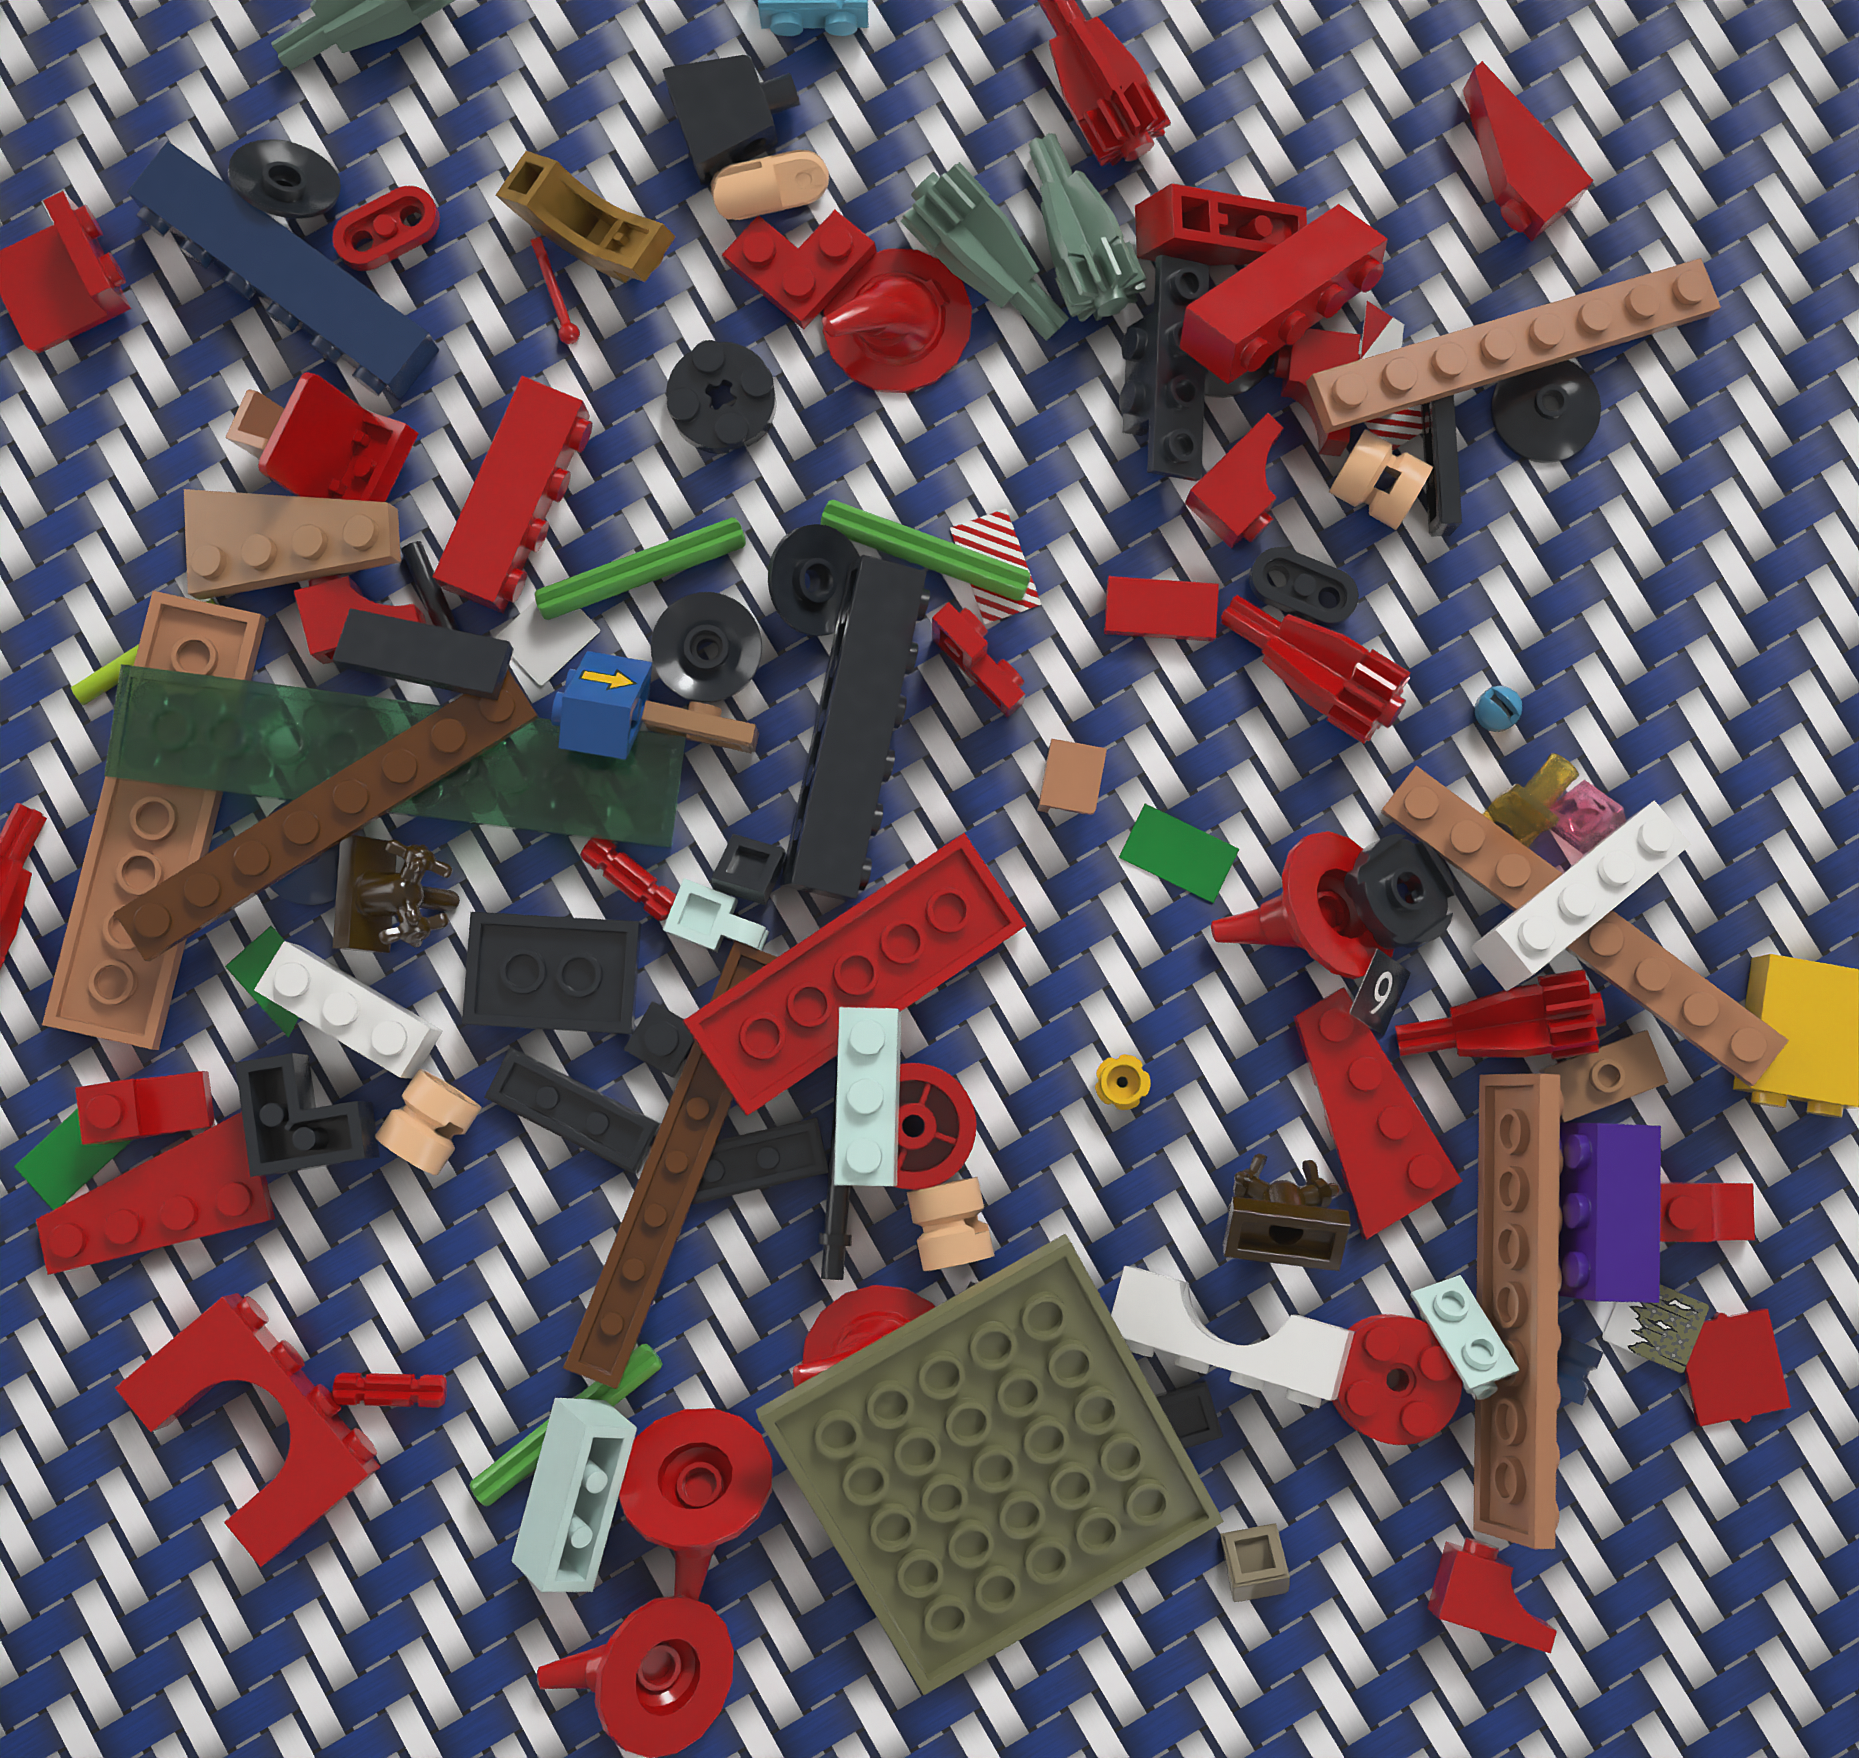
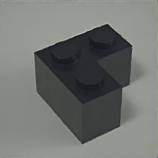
(288, 1130)

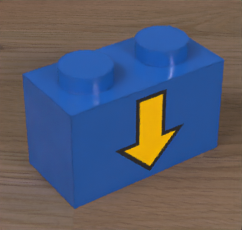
(602, 704)

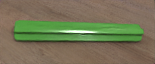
(927, 550)
(640, 568)
(524, 1456)

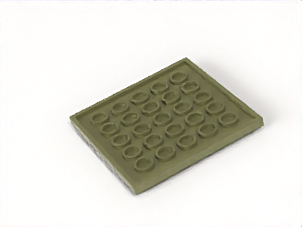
(991, 1464)

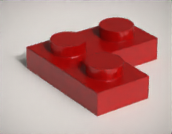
(803, 277)
(963, 642)

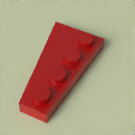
(165, 1201)

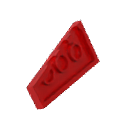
(1377, 1129)

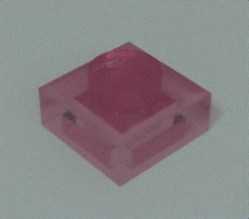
(1586, 816)

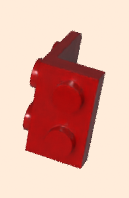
(60, 278)
(334, 446)

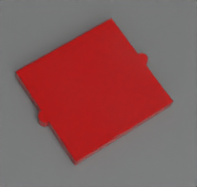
(1735, 1369)

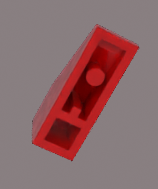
(1525, 164)
(1212, 225)

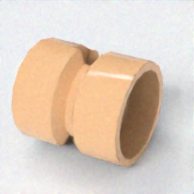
(1362, 470)
(428, 1122)
(950, 1224)

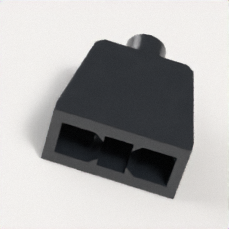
(727, 110)

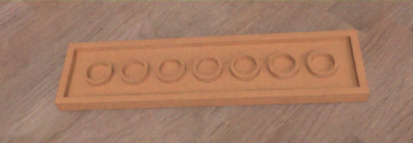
(141, 840)
(1519, 1296)

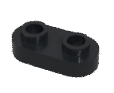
(1303, 584)

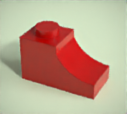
(1311, 354)
(1235, 491)
(326, 606)
(144, 1107)
(1706, 1212)
(1477, 1593)

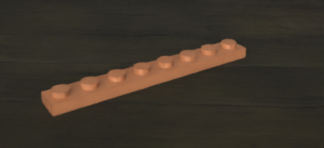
(1511, 345)
(1609, 947)

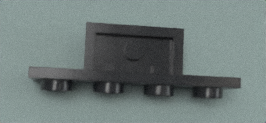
(1161, 380)

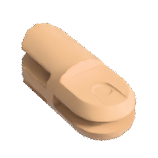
(769, 184)

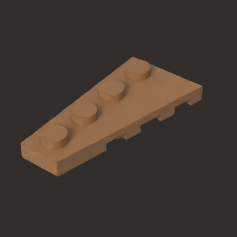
(277, 540)

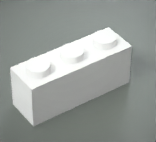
(348, 1010)

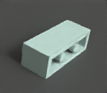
(867, 1097)
(573, 1495)

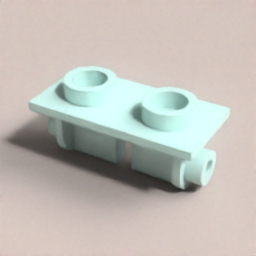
(1465, 1335)

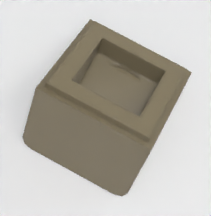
(1255, 1562)

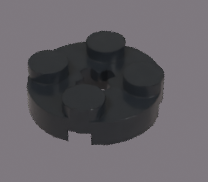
(710, 367)
(1377, 900)

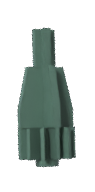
(351, 26)
(1085, 241)
(980, 245)

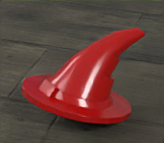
(898, 322)
(1311, 910)
(854, 1323)
(695, 1486)
(655, 1677)

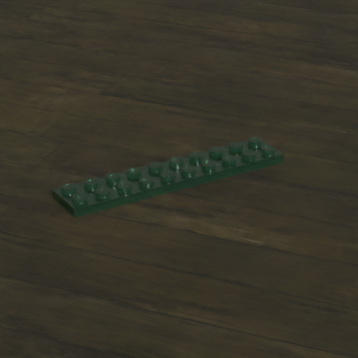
(292, 738)

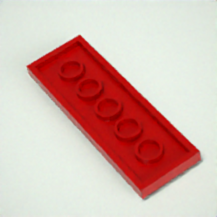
(871, 956)

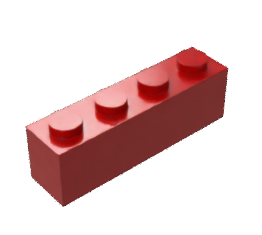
(1283, 294)
(513, 495)

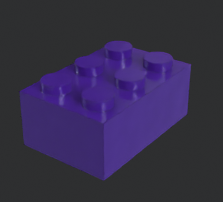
(1610, 1212)

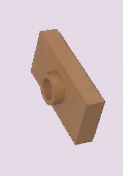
(701, 724)
(1607, 1077)

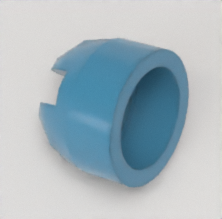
(1492, 715)

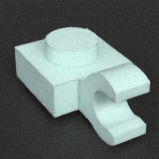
(707, 917)

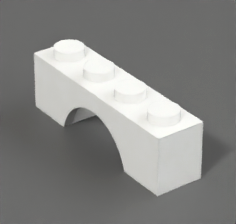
(1580, 896)
(1300, 1356)

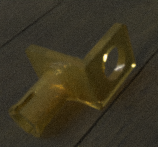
(1528, 807)

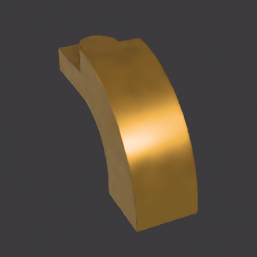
(582, 221)

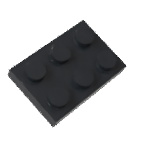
(551, 973)

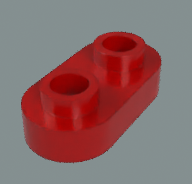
(384, 223)

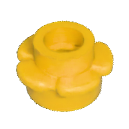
(1127, 1067)

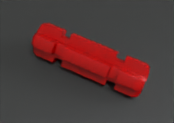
(629, 877)
(389, 1389)

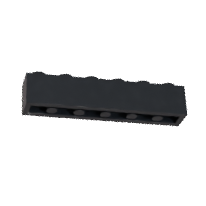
(855, 728)

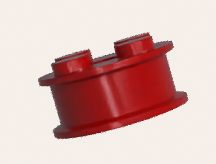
(947, 1131)
(1426, 1386)

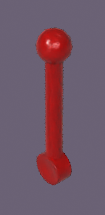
(568, 332)

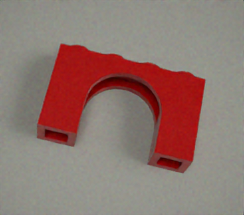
(323, 1456)

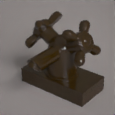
(374, 892)
(1285, 1220)

